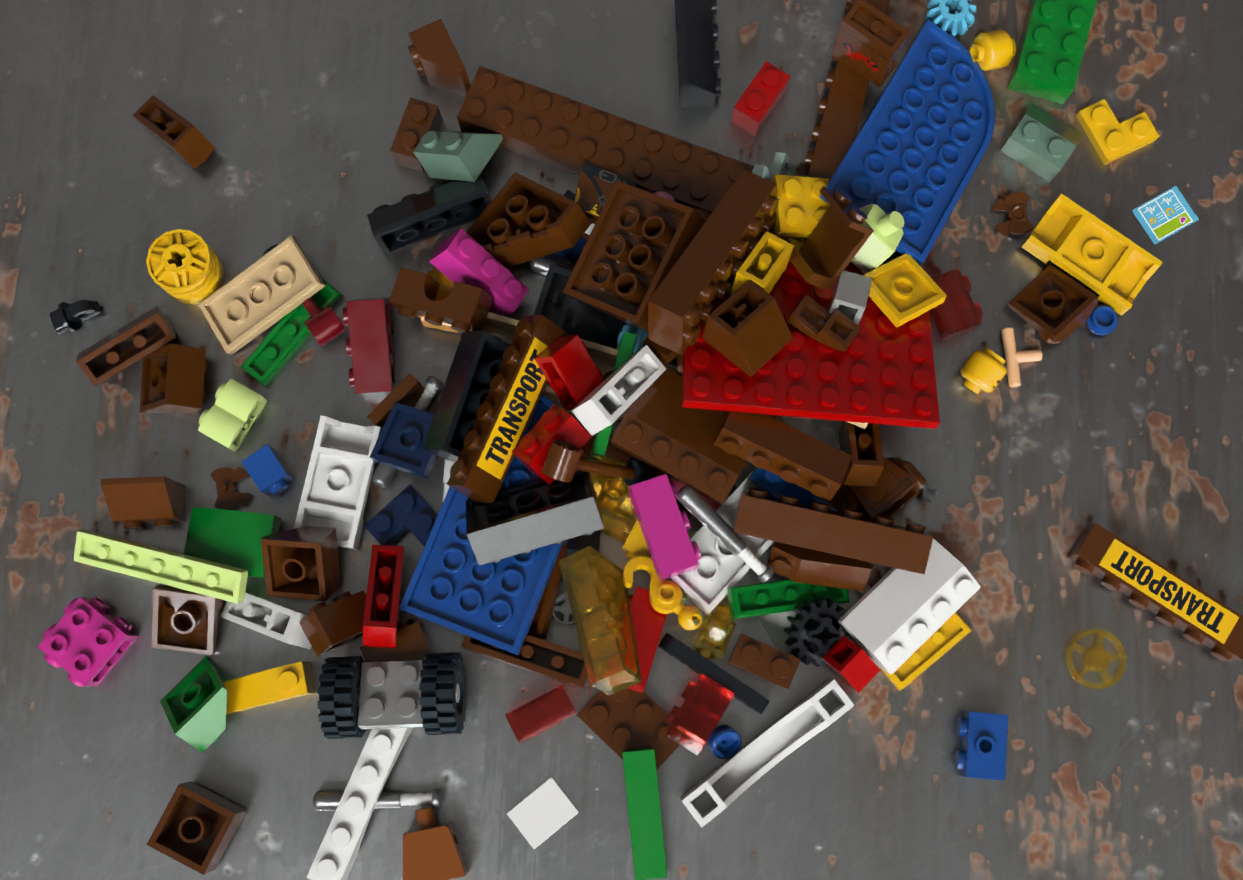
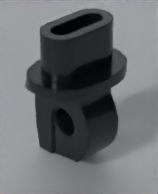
(72, 315)

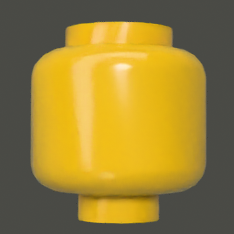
(993, 49)
(983, 371)

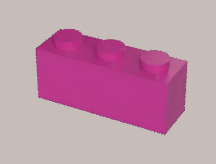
(469, 263)
(664, 527)

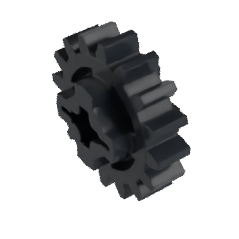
(816, 629)

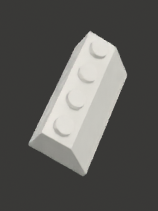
(908, 608)

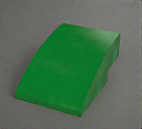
(230, 537)

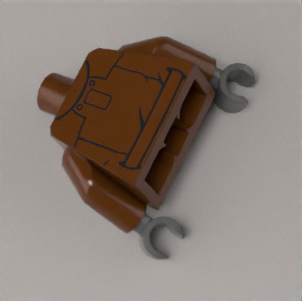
(894, 490)

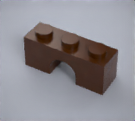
(463, 308)

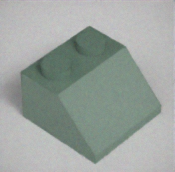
(1041, 142)
(456, 153)

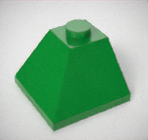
(198, 706)

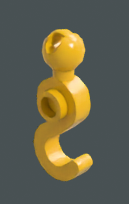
(663, 595)

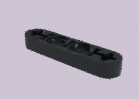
(703, 666)

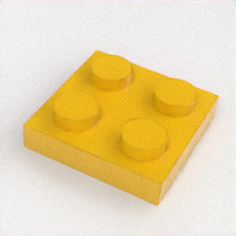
(798, 205)
(903, 290)

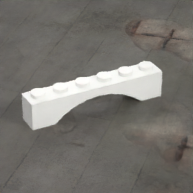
(765, 751)
(357, 804)

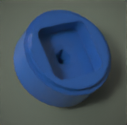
(724, 742)

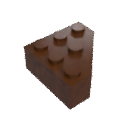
(528, 222)

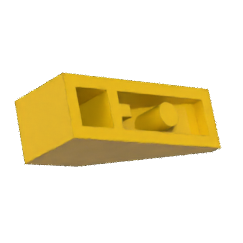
(270, 686)

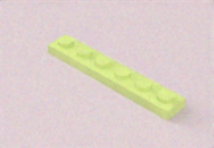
(161, 566)

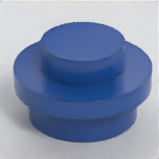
(1102, 320)

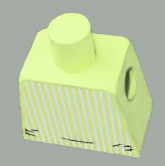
(882, 241)

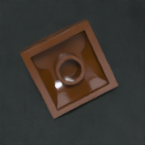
(1054, 305)
(184, 620)

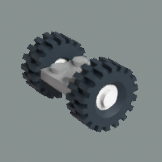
(392, 695)

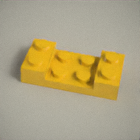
(1092, 253)

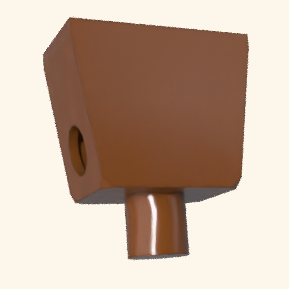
(432, 850)

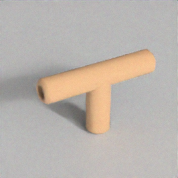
(1014, 357)

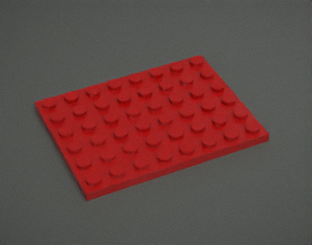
(878, 379)

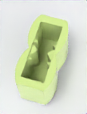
(232, 414)

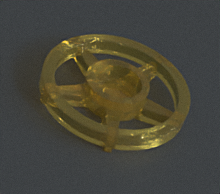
(1096, 659)

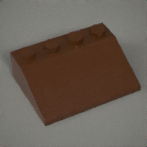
(631, 252)
(679, 439)

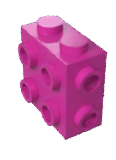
(87, 641)

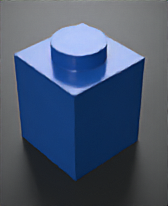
(268, 471)

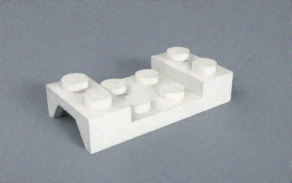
(338, 479)

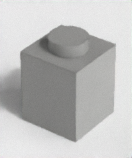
(851, 295)

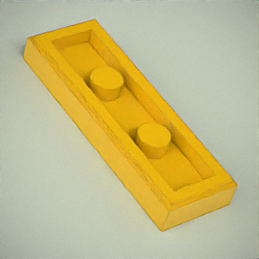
(930, 651)

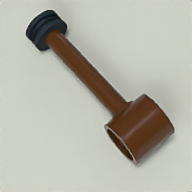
(565, 460)

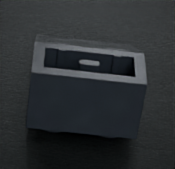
(574, 315)

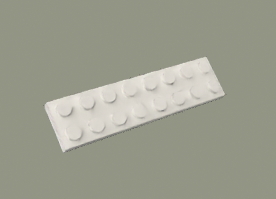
(718, 565)

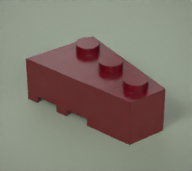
(370, 345)

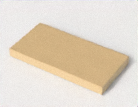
(261, 295)

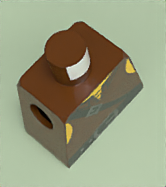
(593, 191)

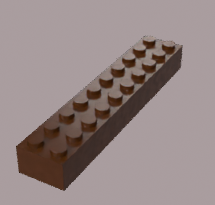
(573, 133)

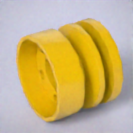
(201, 268)

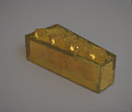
(602, 620)

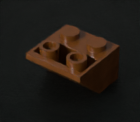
(748, 328)

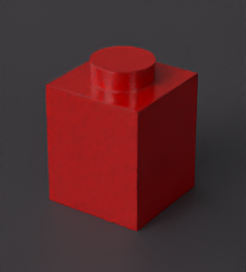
(851, 664)

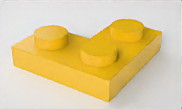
(1114, 138)

